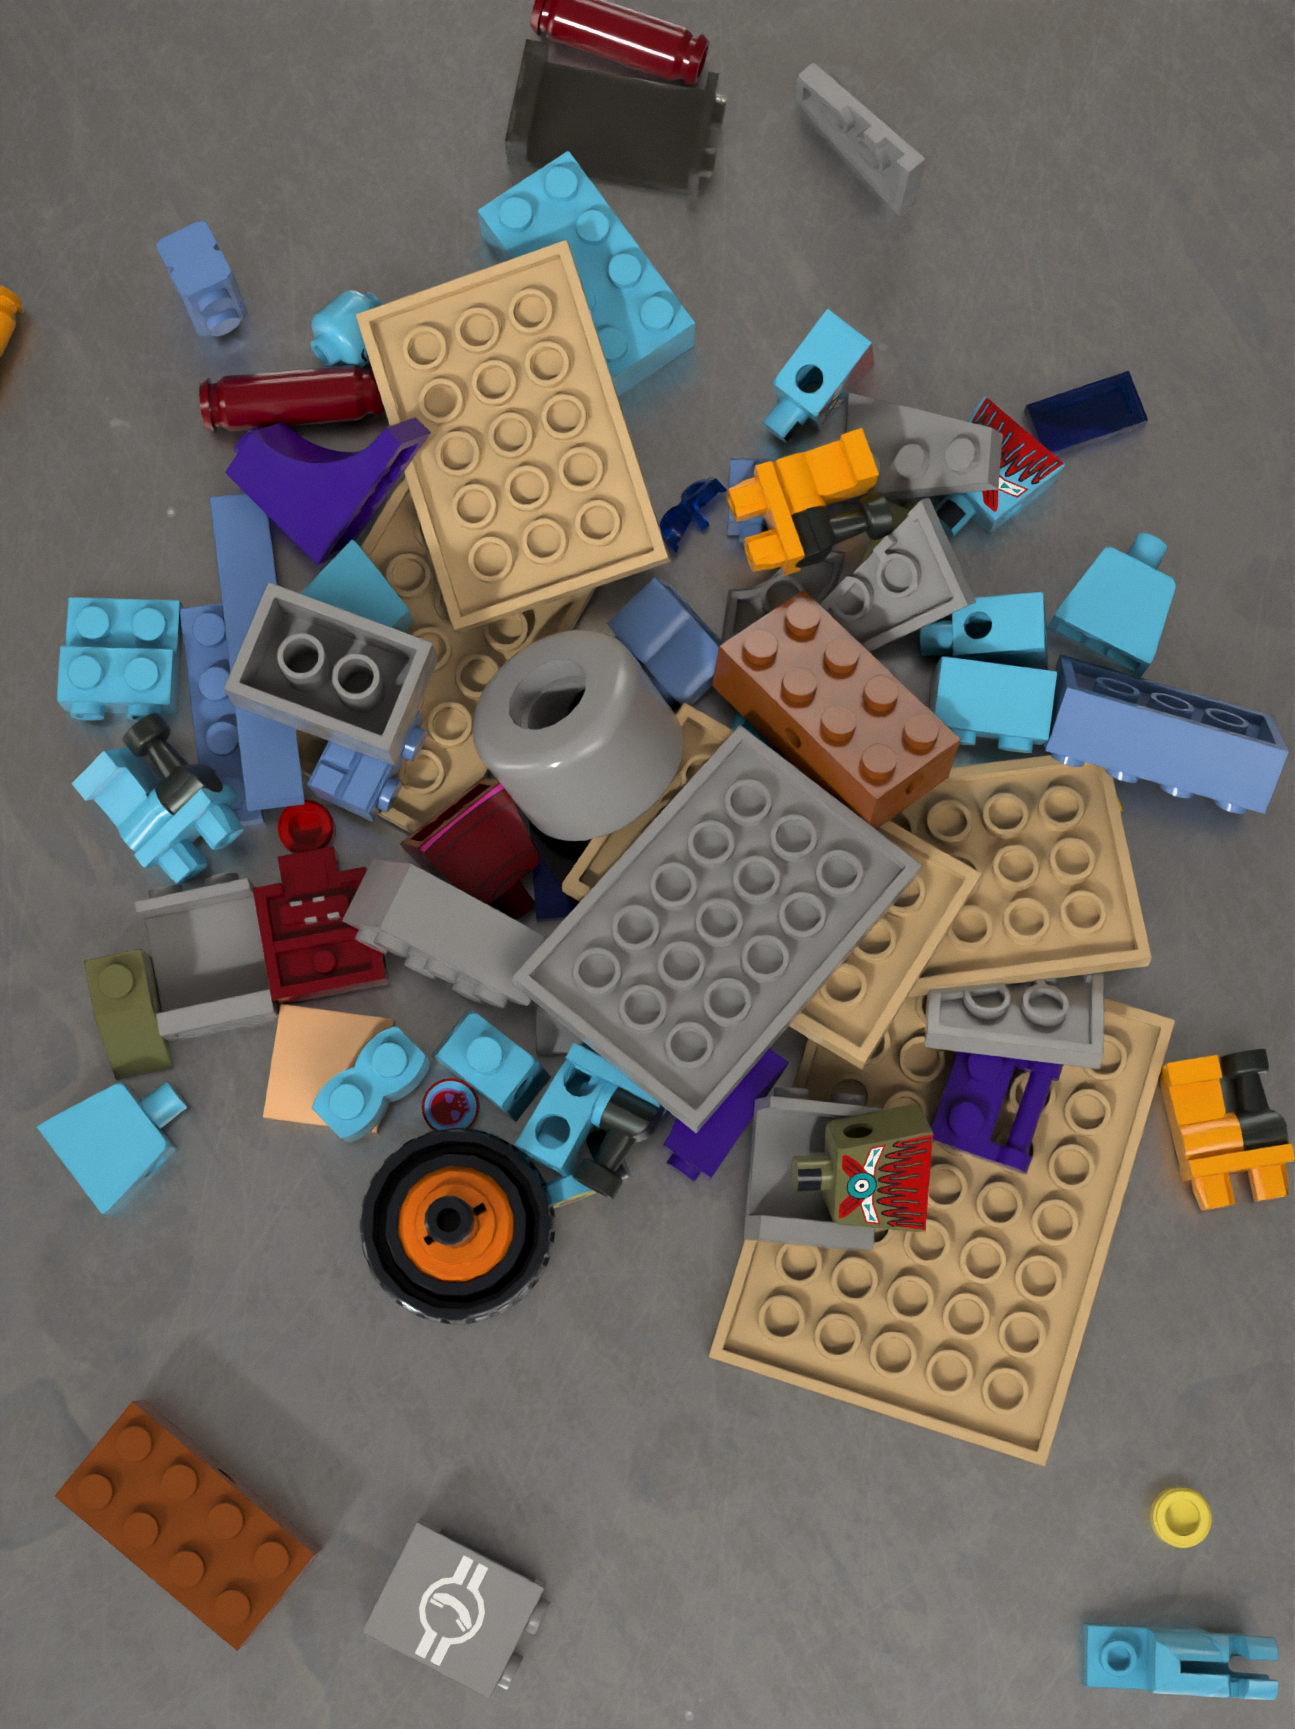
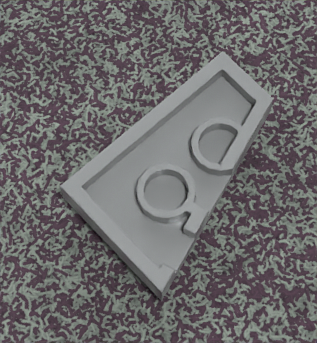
(862, 137)
(924, 451)
(902, 583)
(1026, 1021)

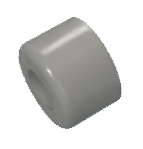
(577, 735)

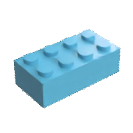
(630, 302)

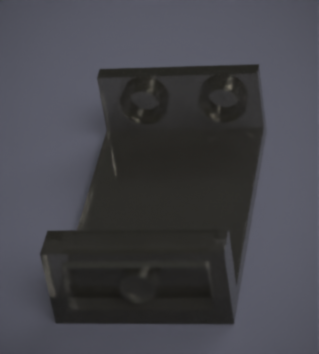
(614, 124)

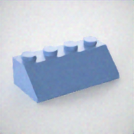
(1165, 736)

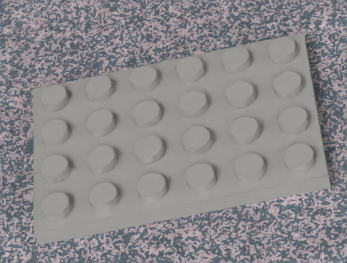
(717, 927)

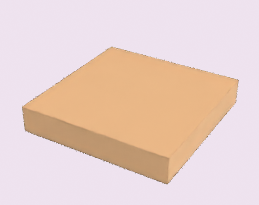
(310, 1051)

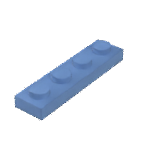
(211, 707)

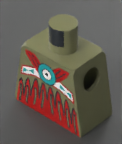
(872, 1169)

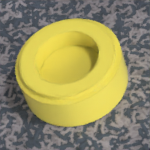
(1180, 1517)

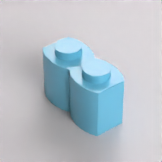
(383, 1073)

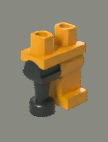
(794, 501)
(1222, 1143)

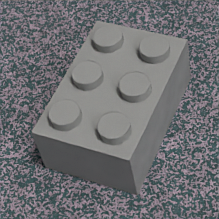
(331, 673)
(442, 932)

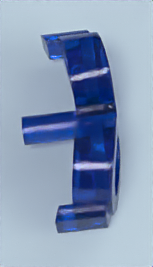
(679, 517)

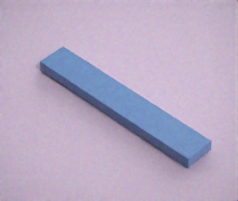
(244, 569)

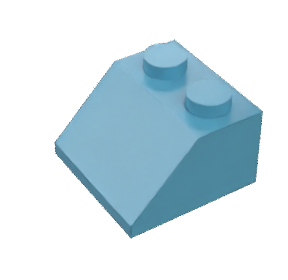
(993, 702)

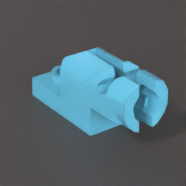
(1176, 1661)

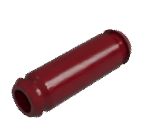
(623, 36)
(290, 397)

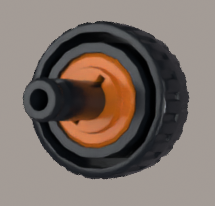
(457, 1226)

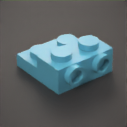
(120, 658)

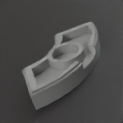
(753, 603)

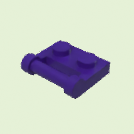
(973, 1102)

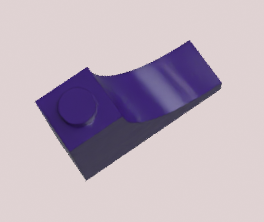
(318, 492)
(705, 1151)

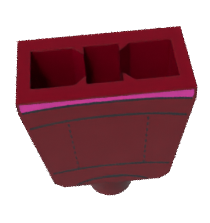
(479, 847)

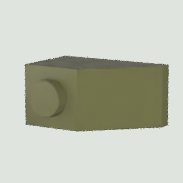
(125, 1012)

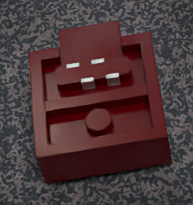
(303, 933)

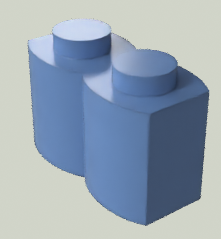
(669, 641)

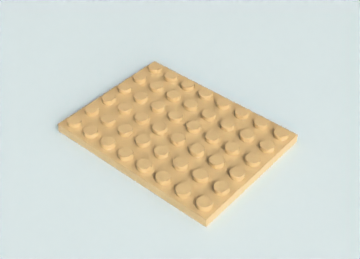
(992, 1302)

